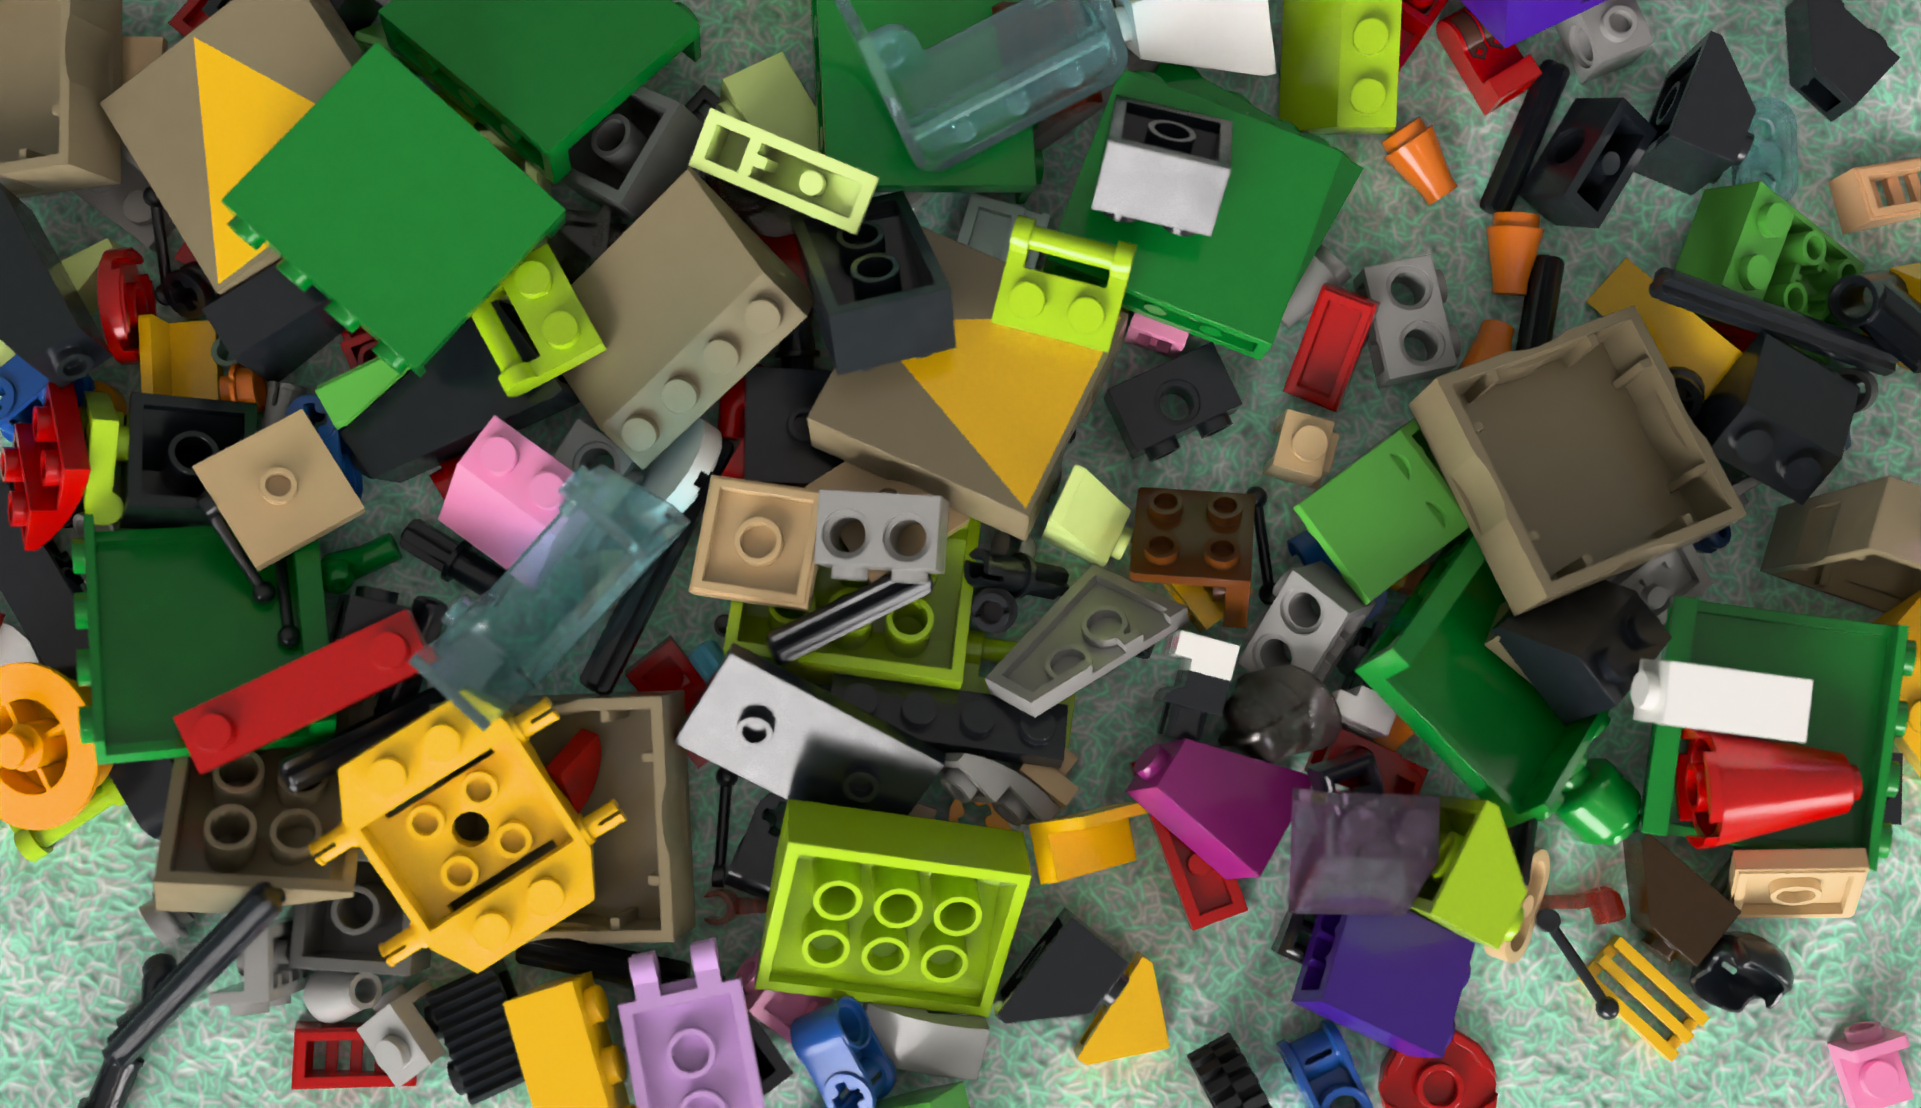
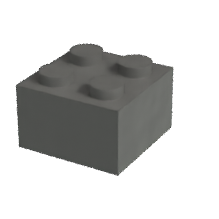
(634, 153)
(348, 930)

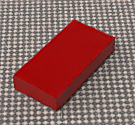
(1331, 346)

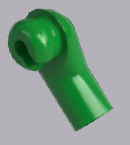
(347, 565)

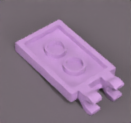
(690, 1036)

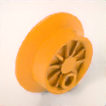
(42, 763)

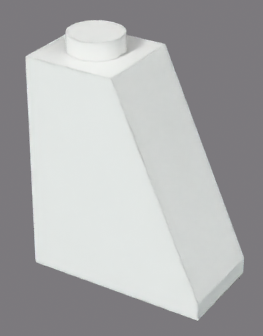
(1200, 33)
(1722, 700)

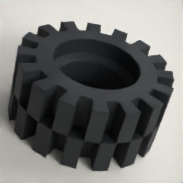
(1227, 1075)

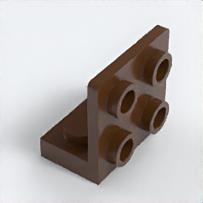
(1196, 542)

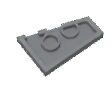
(1082, 638)

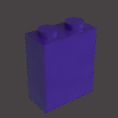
(1386, 979)

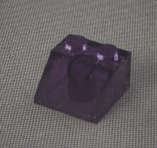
(1360, 850)

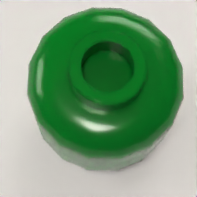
(1600, 804)

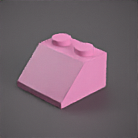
(503, 493)

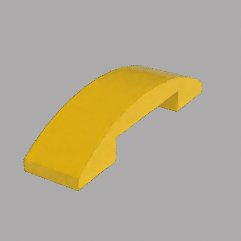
(1677, 332)

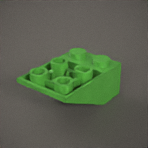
(1765, 249)
(1384, 512)

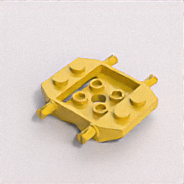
(429, 861)

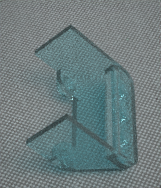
(989, 75)
(550, 595)

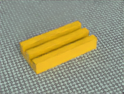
(1680, 1031)

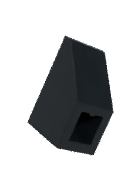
(1833, 55)

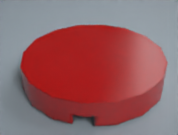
(121, 299)
(1426, 1080)

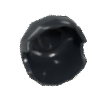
(1760, 974)

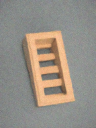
(1859, 201)

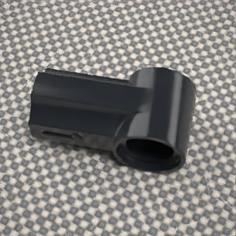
(1891, 321)

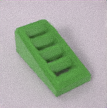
(357, 390)

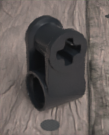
(755, 856)

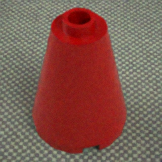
(1757, 786)

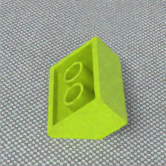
(1340, 65)
(1476, 878)

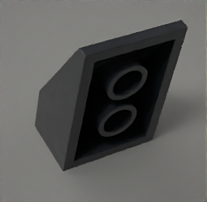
(877, 290)

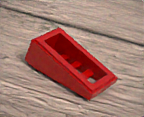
(308, 1078)

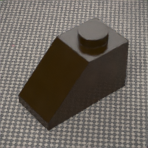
(1673, 903)

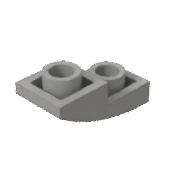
(986, 781)
(930, 1042)

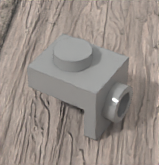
(400, 1035)

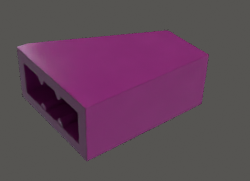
(1217, 802)

